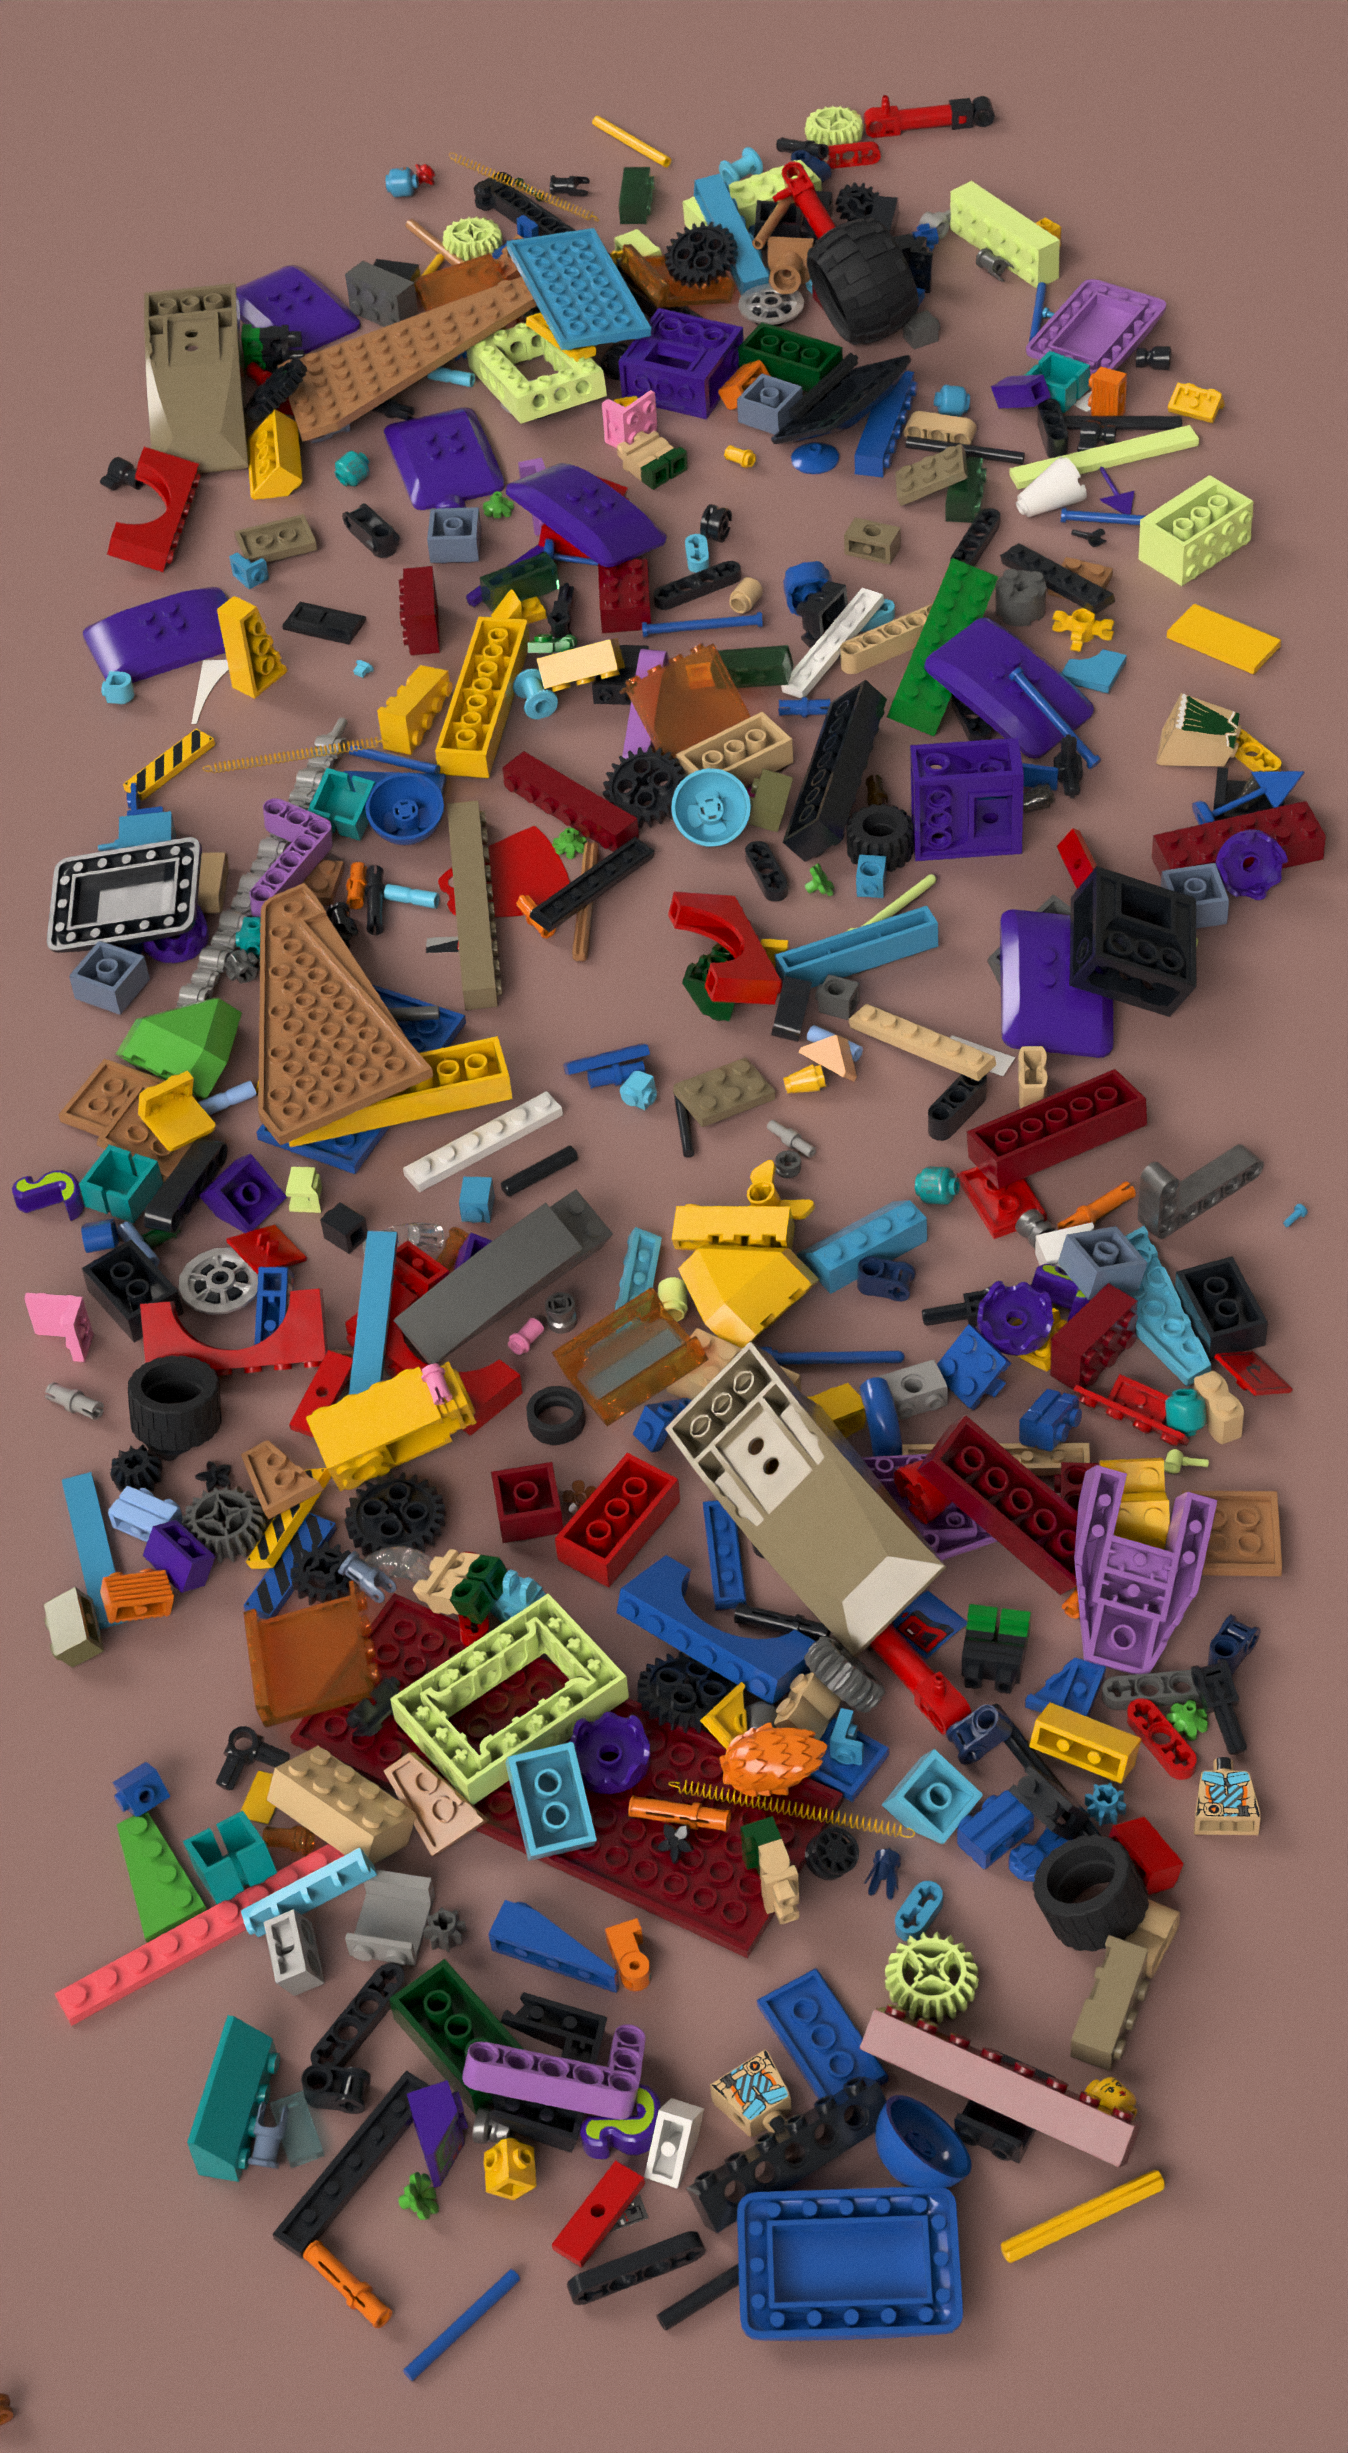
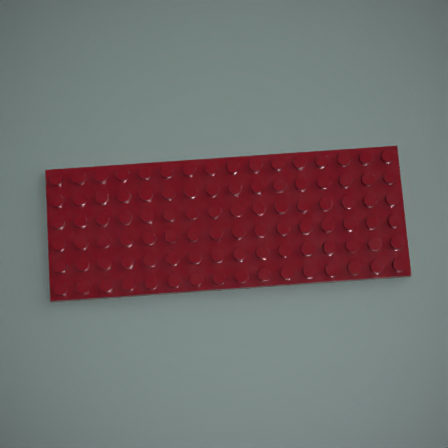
(707, 1887)

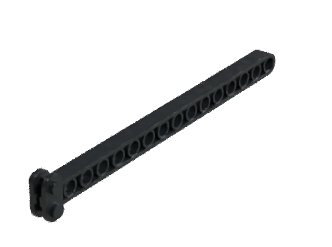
(514, 204)

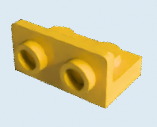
(1196, 402)

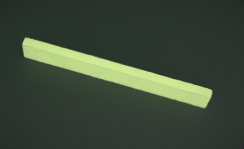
(1112, 454)

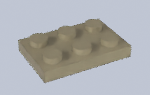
(931, 474)
(276, 539)
(724, 1092)

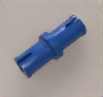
(803, 707)
(614, 1074)

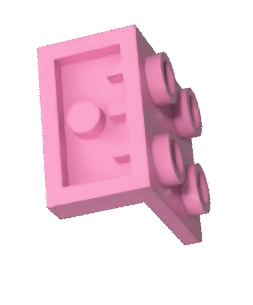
(624, 423)
(62, 1317)

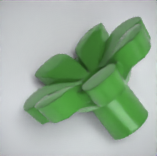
(497, 506)
(569, 842)
(819, 881)
(1188, 1719)
(419, 2196)

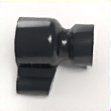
(1157, 358)
(1093, 432)
(120, 472)

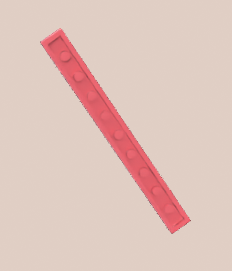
(179, 1944)

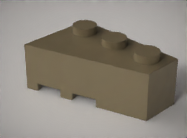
(1111, 2004)

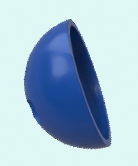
(405, 808)
(919, 2145)

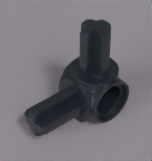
(1069, 766)
(237, 1758)

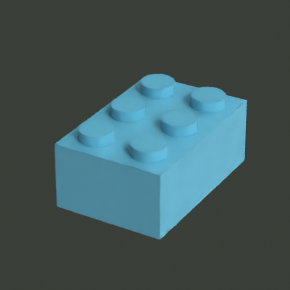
(550, 1801)

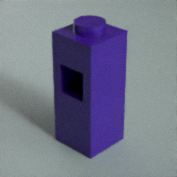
(1020, 391)

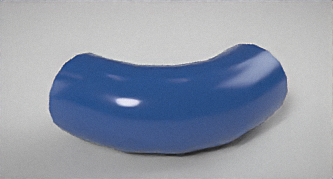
(881, 1417)

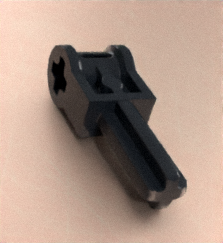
(560, 616)
(956, 1312)
(1219, 1696)

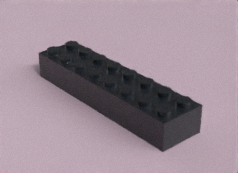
(835, 771)

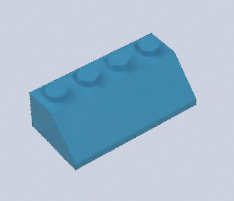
(881, 1235)

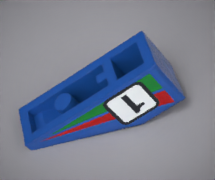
(272, 1299)

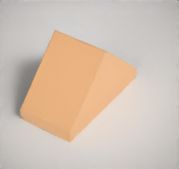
(833, 1054)

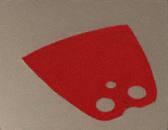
(518, 867)

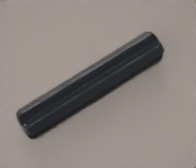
(539, 1170)

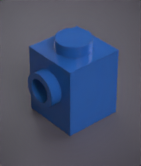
(140, 1790)

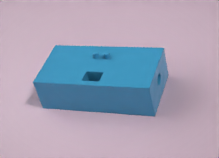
(146, 829)

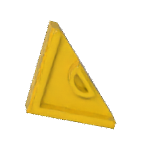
(728, 1717)

